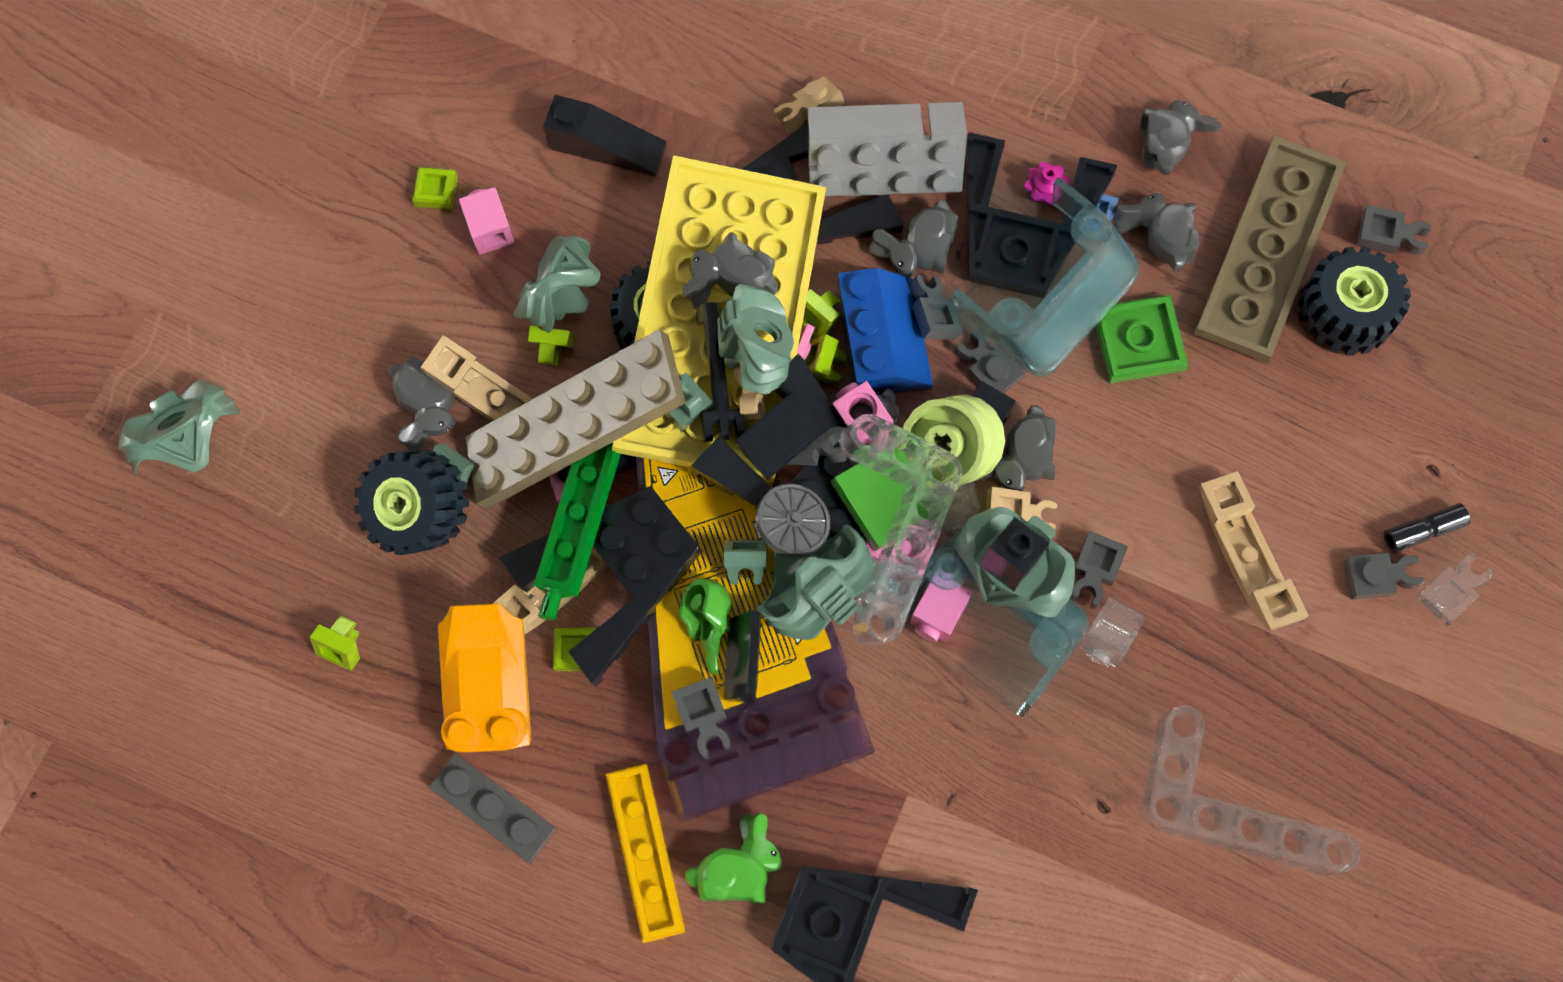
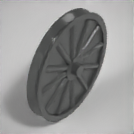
(793, 520)

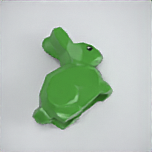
(738, 872)

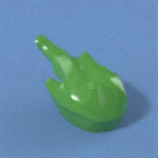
(706, 609)

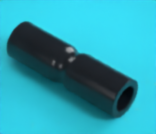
(1430, 526)

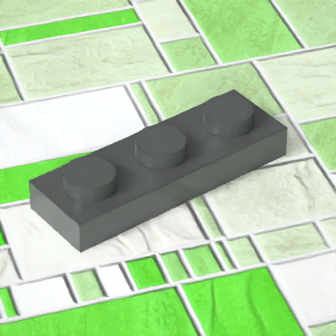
(493, 808)

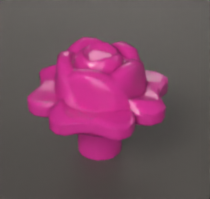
(1041, 181)

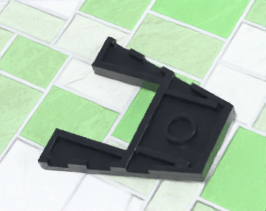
(855, 221)
(1015, 248)
(736, 477)
(645, 552)
(836, 910)

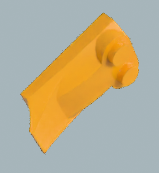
(483, 679)

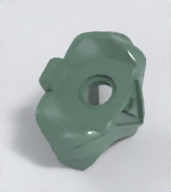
(557, 282)
(761, 362)
(177, 427)
(1046, 585)
(818, 586)

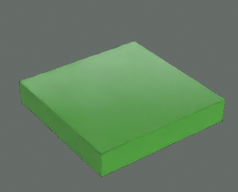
(1141, 340)
(873, 499)

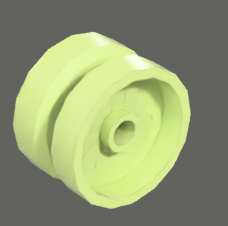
(965, 429)

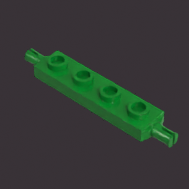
(575, 528)

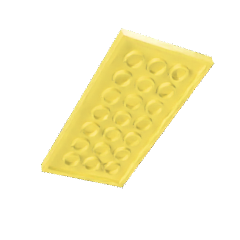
(698, 213)

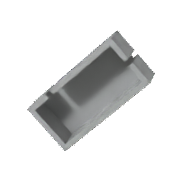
(886, 150)

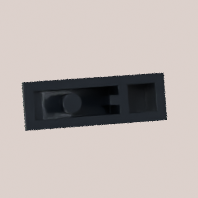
(600, 136)

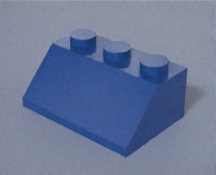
(882, 331)

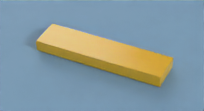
(645, 853)

